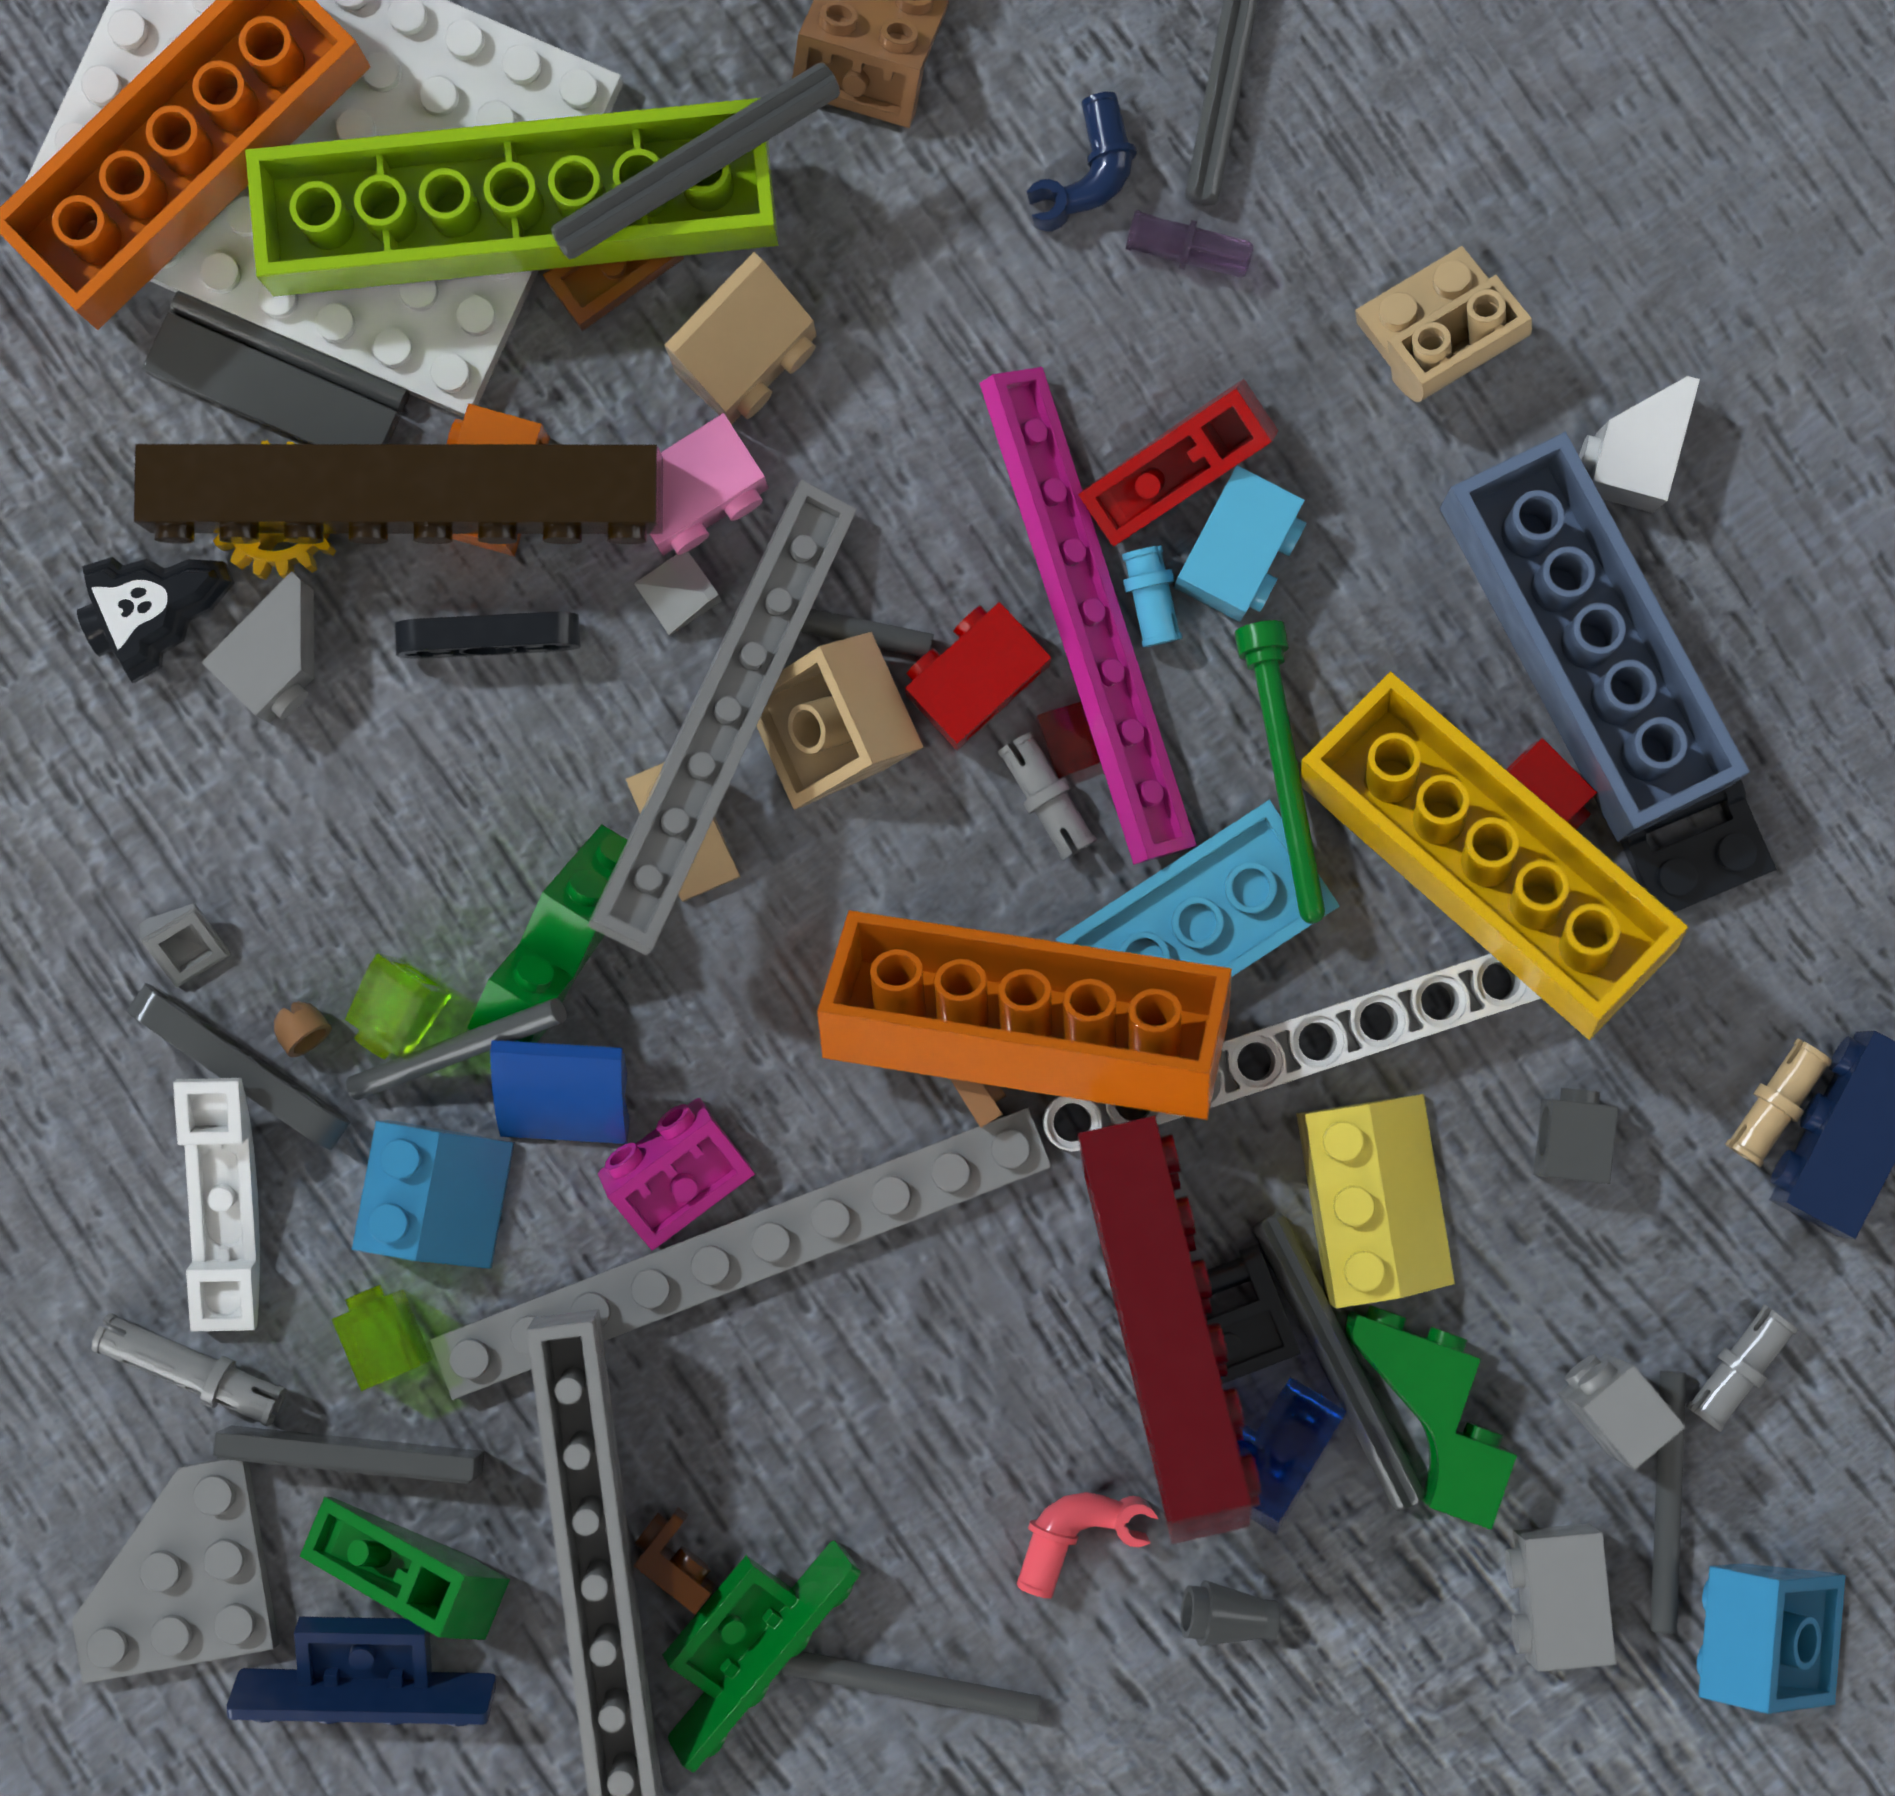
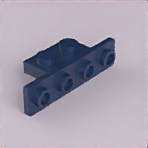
(363, 1675)

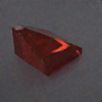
(1068, 739)

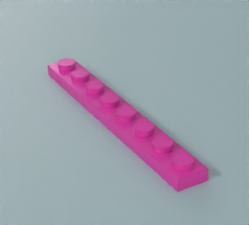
(1087, 614)

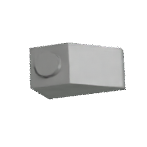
(270, 652)

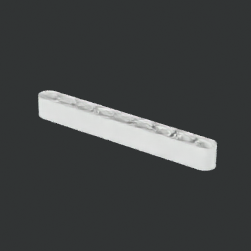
(1347, 1038)

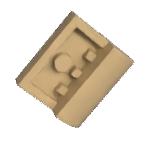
(1442, 324)

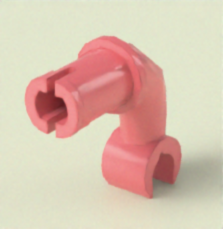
(1059, 1528)

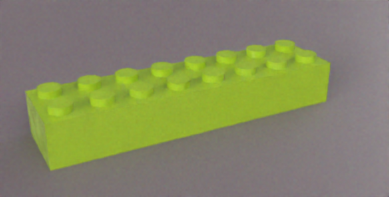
(489, 199)

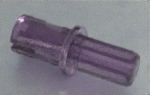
(1189, 245)

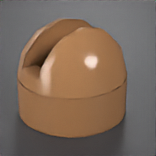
(300, 1028)

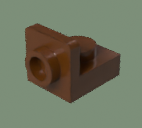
(677, 1573)

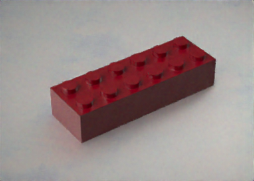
(1165, 1331)

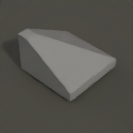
(678, 592)
(182, 943)

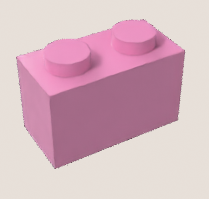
(705, 481)

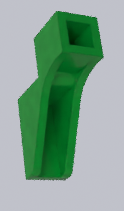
(556, 937)
(1434, 1381)

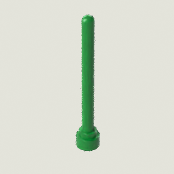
(1263, 649)

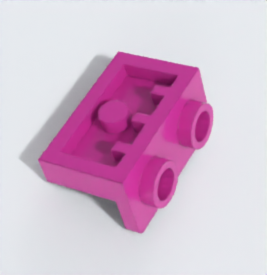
(673, 1173)

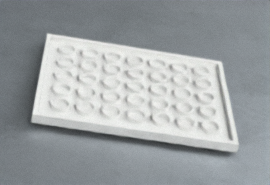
(427, 73)

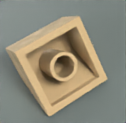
(742, 341)
(835, 720)

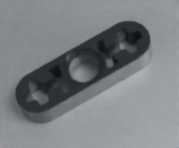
(487, 635)

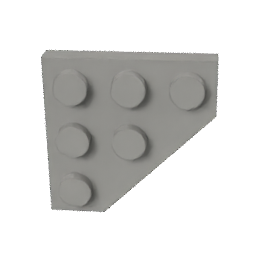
(184, 1582)

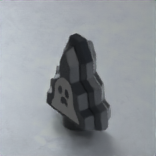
(147, 608)

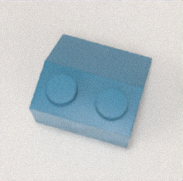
(433, 1195)
(1771, 1637)

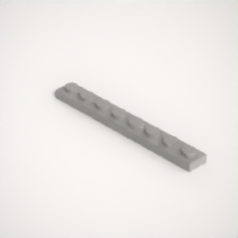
(722, 719)

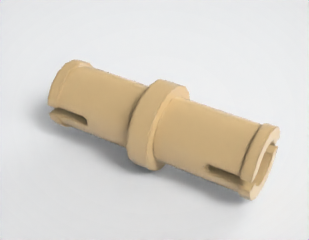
(1778, 1102)

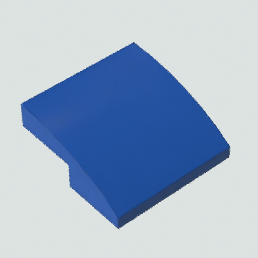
(559, 1091)

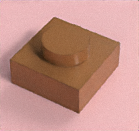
(980, 1100)

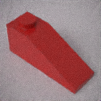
(1179, 462)

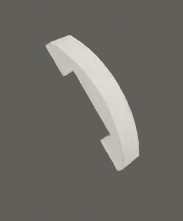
(221, 1203)

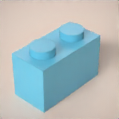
(1240, 544)

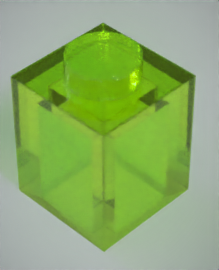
(380, 1336)

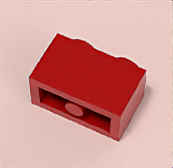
(976, 673)

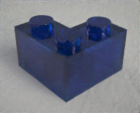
(1289, 1448)

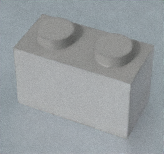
(1619, 1409)
(1561, 1597)

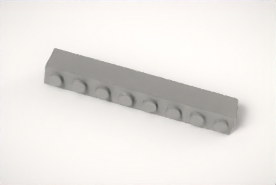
(594, 1555)

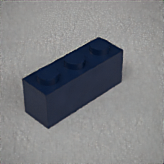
(1845, 1140)

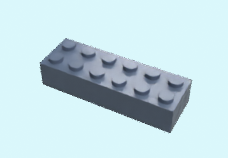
(1592, 636)

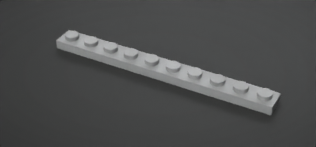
(754, 1246)

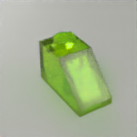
(394, 1006)

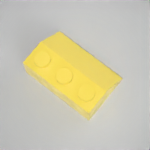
(1375, 1201)

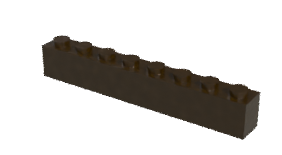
(399, 491)

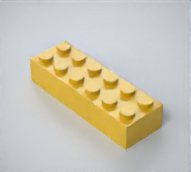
(1491, 855)

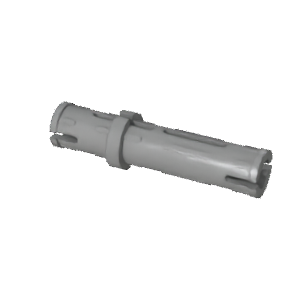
(209, 1378)

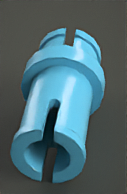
(1152, 595)

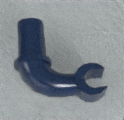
(1108, 164)

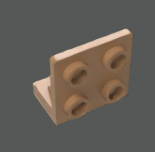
(873, 52)

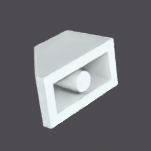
(1639, 449)

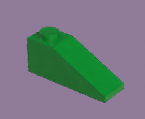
(405, 1571)

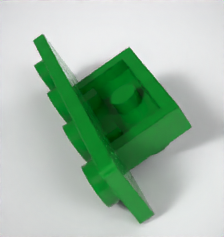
(746, 1640)

